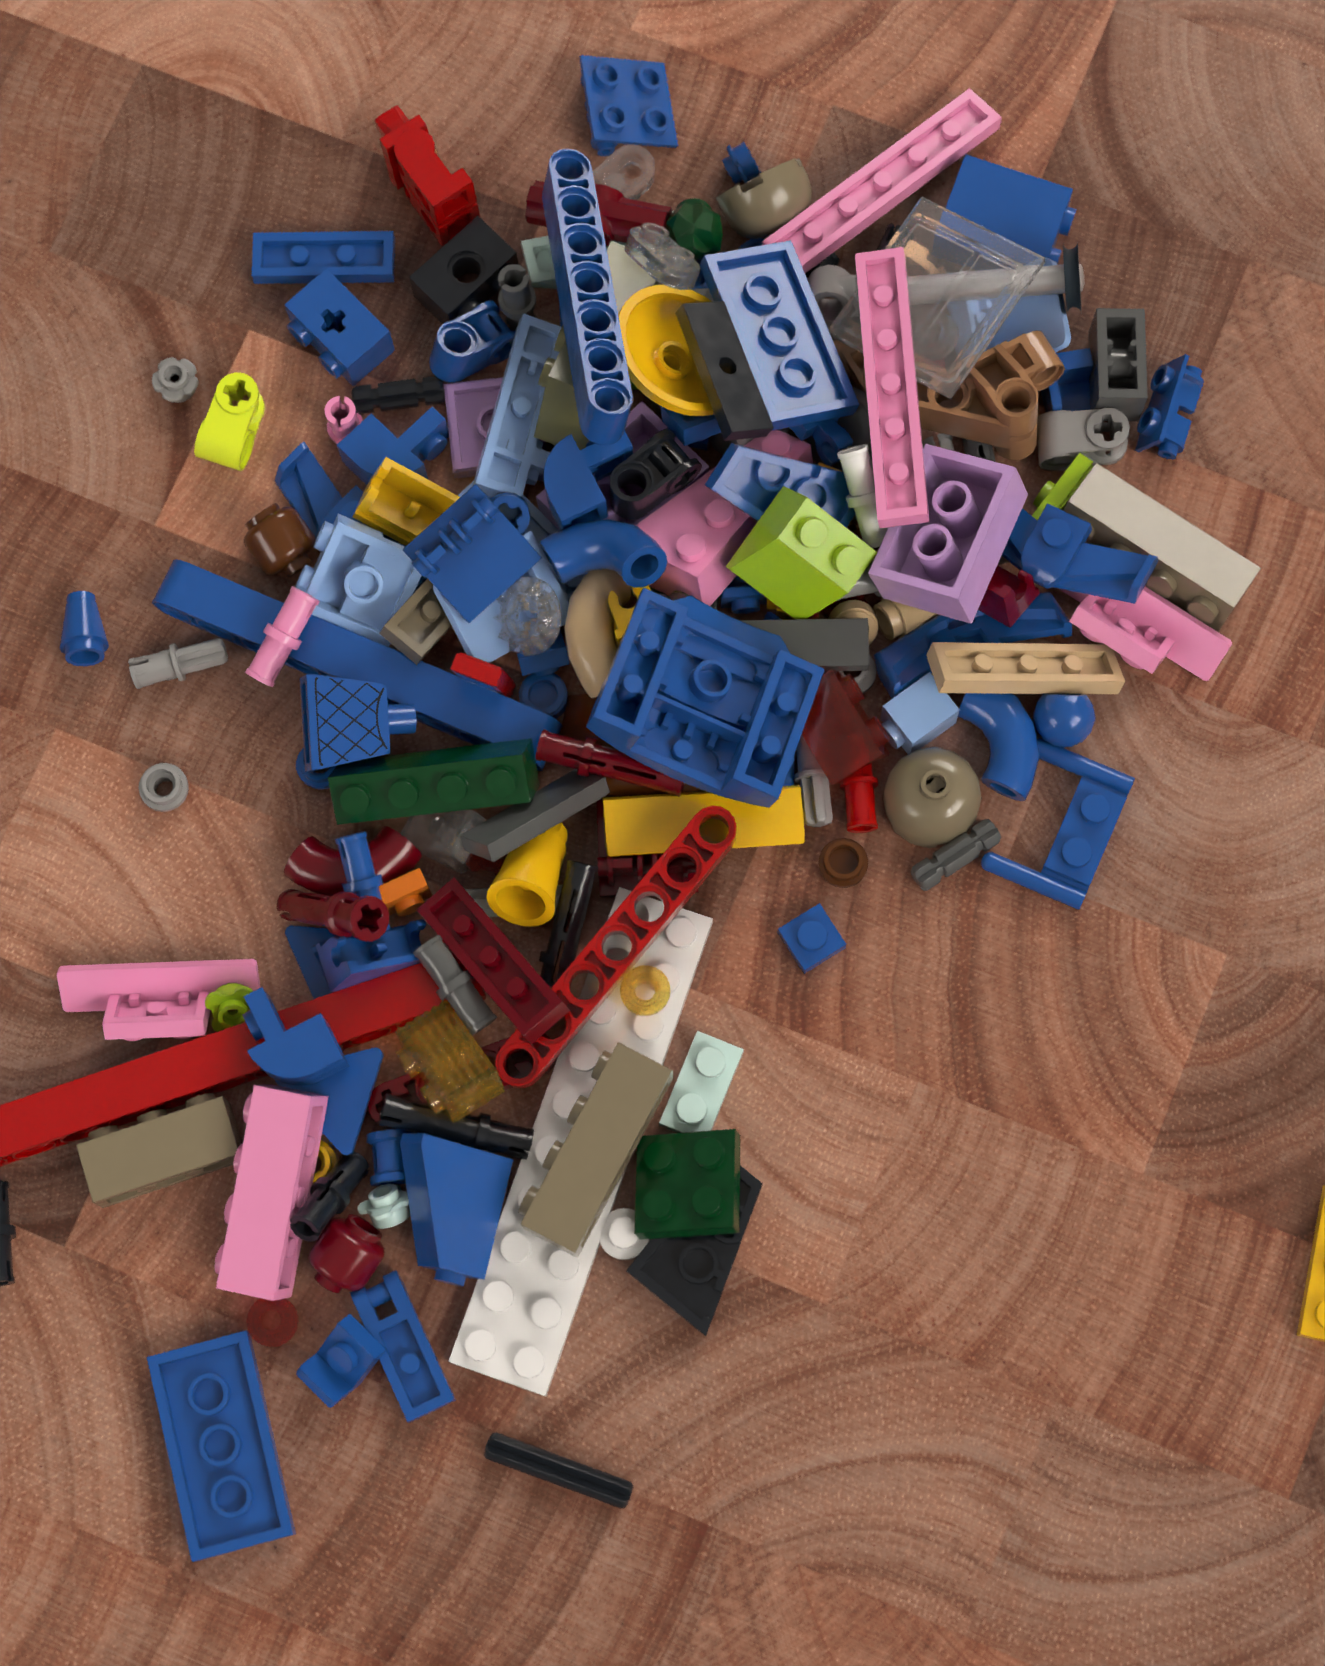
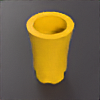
(529, 879)

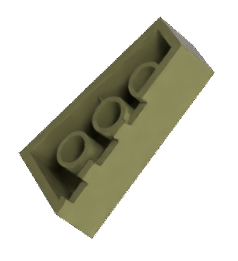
(558, 409)

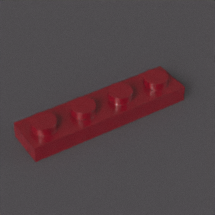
(493, 960)

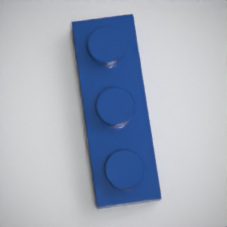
(304, 255)

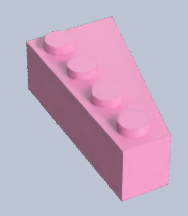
(705, 530)

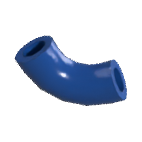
(605, 546)
(1010, 739)

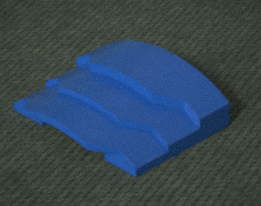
(705, 699)

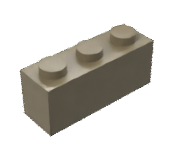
(159, 1150)

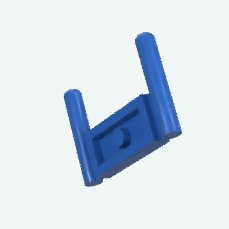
(1081, 835)

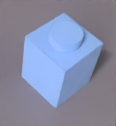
(918, 715)

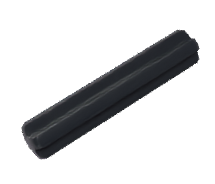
(558, 1470)

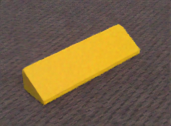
(654, 821)

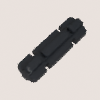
(398, 395)

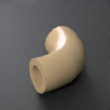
(590, 627)

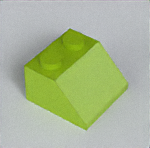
(800, 556)

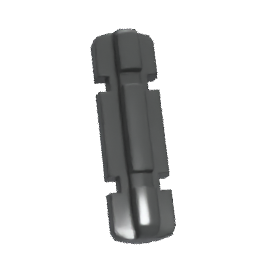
(955, 854)

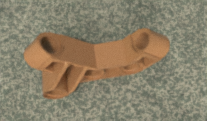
(994, 399)

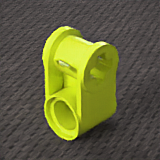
(230, 430)

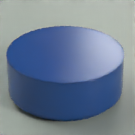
(545, 694)

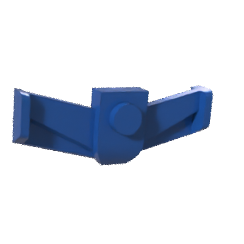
(314, 494)
(1059, 557)
(906, 659)

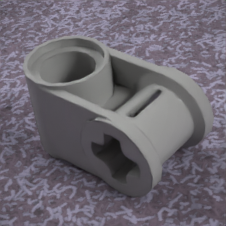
(1066, 433)

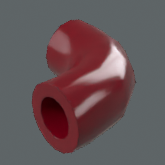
(321, 869)

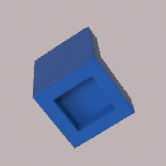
(1072, 389)

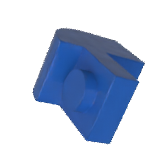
(372, 442)
(573, 478)
(292, 1055)

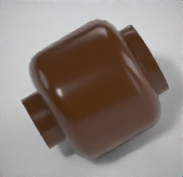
(279, 540)

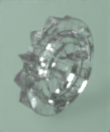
(534, 635)

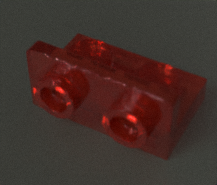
(840, 730)

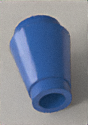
(82, 631)

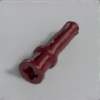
(342, 914)

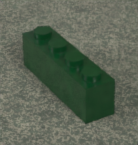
(434, 781)

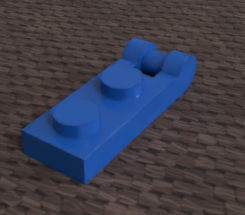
(408, 1354)

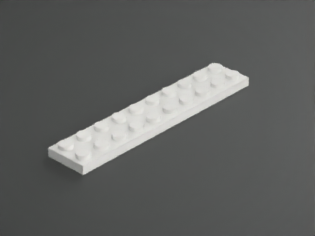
(530, 1286)

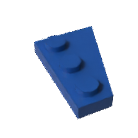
(755, 477)

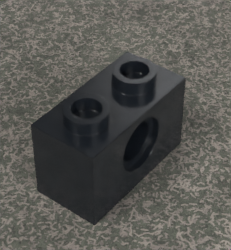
(471, 250)

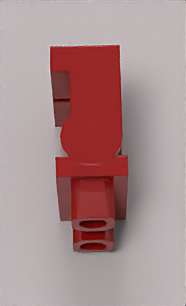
(440, 198)

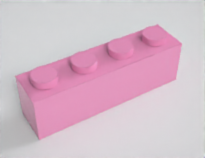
(271, 1186)

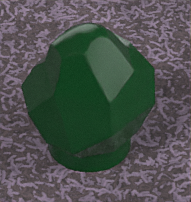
(696, 228)

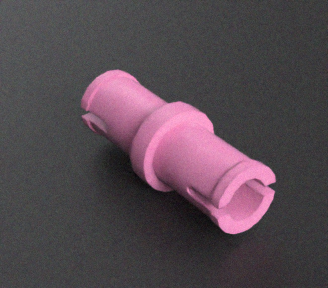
(282, 636)

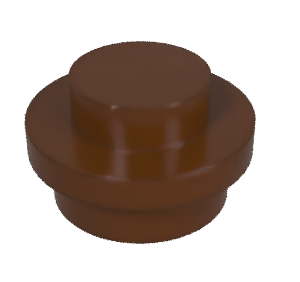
(843, 863)

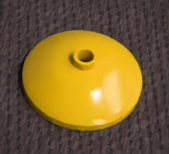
(658, 352)

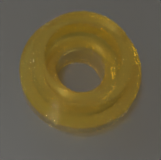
(645, 975)

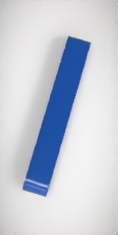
(586, 297)

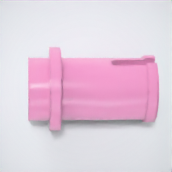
(341, 415)

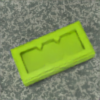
(1062, 491)

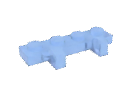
(510, 449)

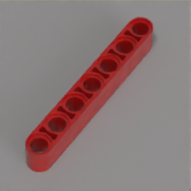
(640, 933)

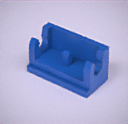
(353, 961)

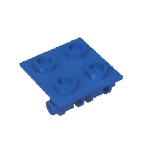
(627, 103)
(472, 553)

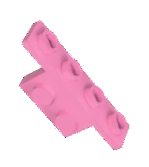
(1150, 632)
(152, 996)

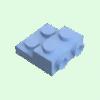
(358, 577)

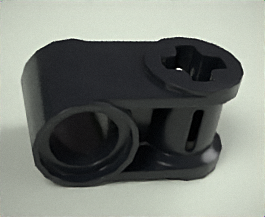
(658, 469)

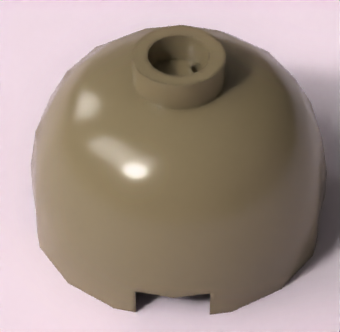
(767, 201)
(918, 809)

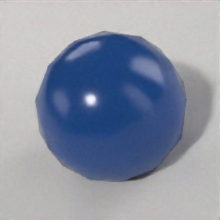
(1064, 718)

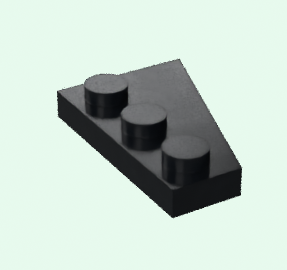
(694, 1269)

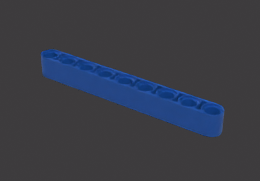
(330, 650)

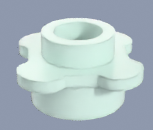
(386, 1206)

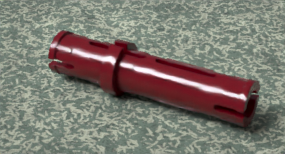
(602, 760)

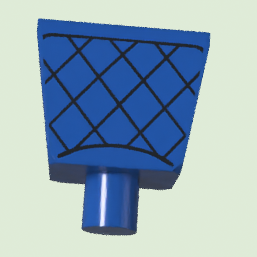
(348, 720)

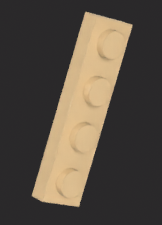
(1024, 668)

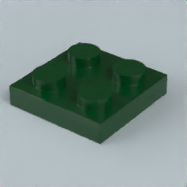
(688, 1184)

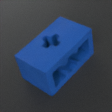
(330, 305)

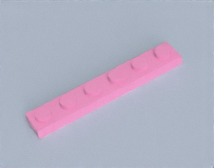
(888, 179)
(891, 388)

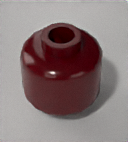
(346, 1254)

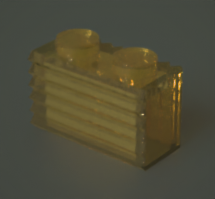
(448, 1061)

